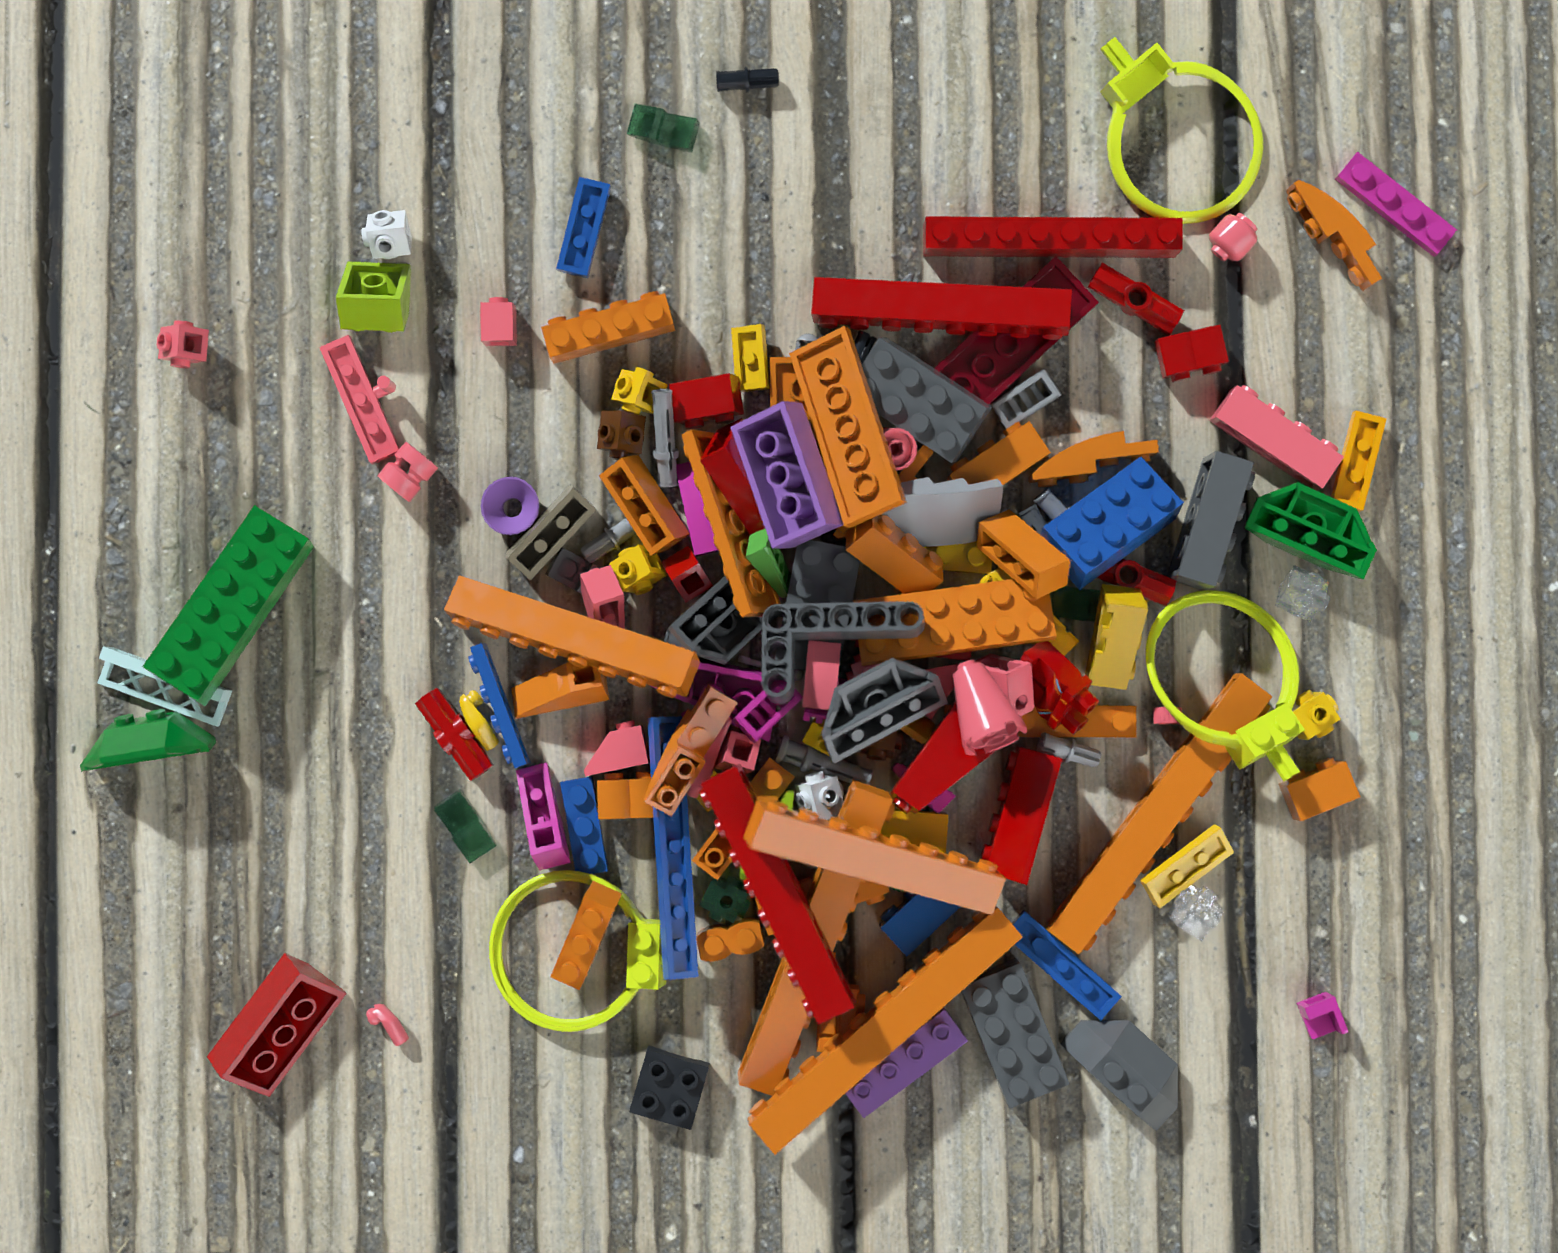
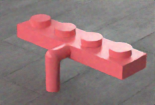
(361, 398)

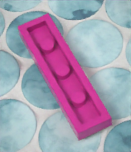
(1395, 204)

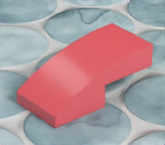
(821, 674)

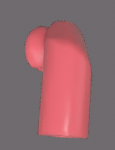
(391, 1023)

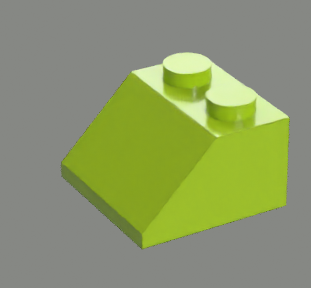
(374, 296)

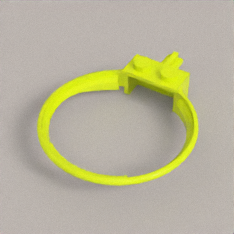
(1136, 81)
(1267, 733)
(643, 954)

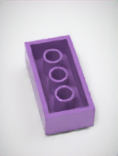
(787, 475)

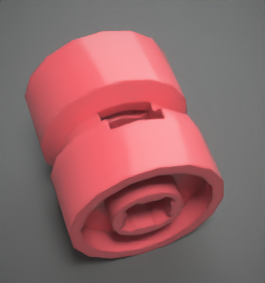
(907, 446)
(396, 474)

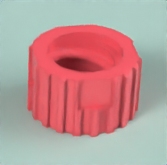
(1163, 717)

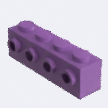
(907, 1062)

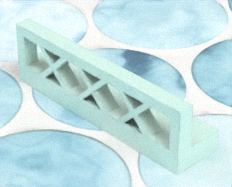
(134, 663)

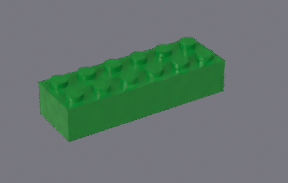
(229, 605)

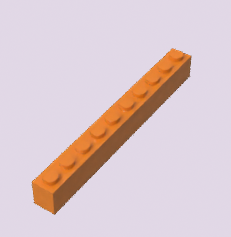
(1154, 818)
(830, 898)
(882, 1029)

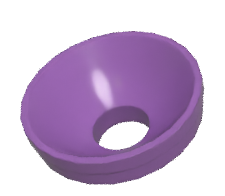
(493, 505)

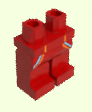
(1059, 688)

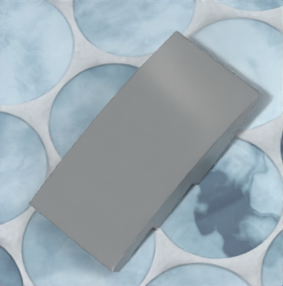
(946, 510)

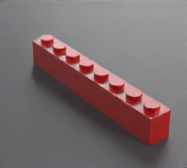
(1052, 237)
(941, 307)
(780, 899)

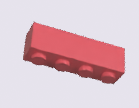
(1276, 437)

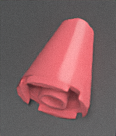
(984, 710)

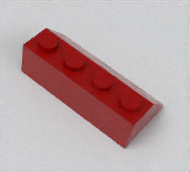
(1022, 813)
(275, 1026)

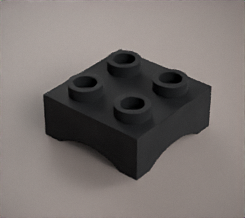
(669, 1087)

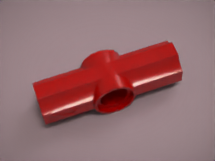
(1154, 310)
(1152, 584)
(454, 734)

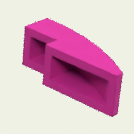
(698, 525)

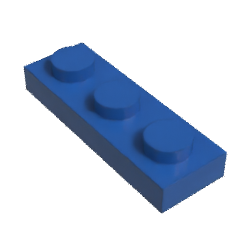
(583, 227)
(584, 825)

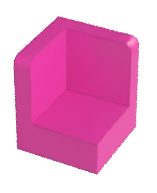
(1321, 1015)

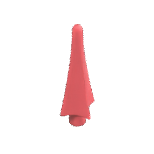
(710, 758)

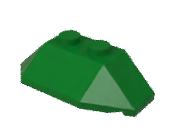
(1313, 529)
(147, 739)

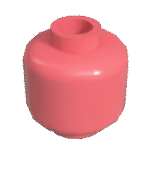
(1233, 237)

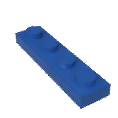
(493, 693)
(1064, 966)

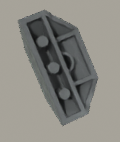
(715, 626)
(878, 705)
(1127, 1066)

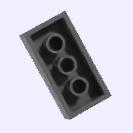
(922, 400)
(1211, 520)
(820, 575)
(1014, 1034)

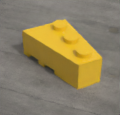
(1116, 636)

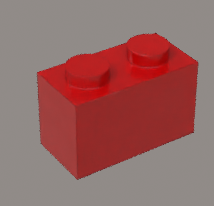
(706, 400)

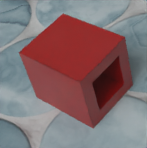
(687, 574)

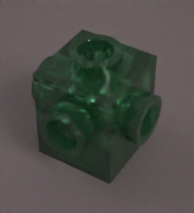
(718, 909)

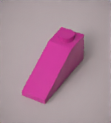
(542, 817)

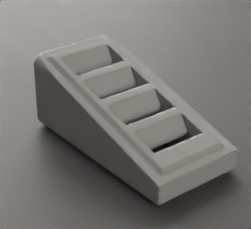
(1049, 384)

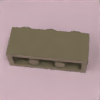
(550, 532)

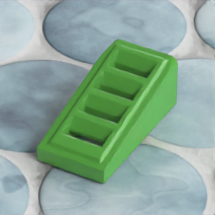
(769, 562)

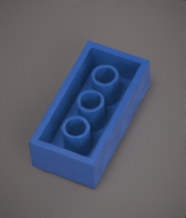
(1113, 521)

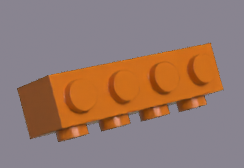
(608, 328)

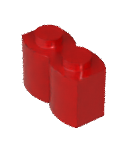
(1191, 352)

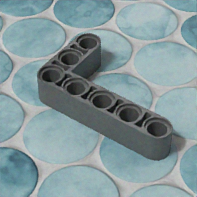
(827, 630)

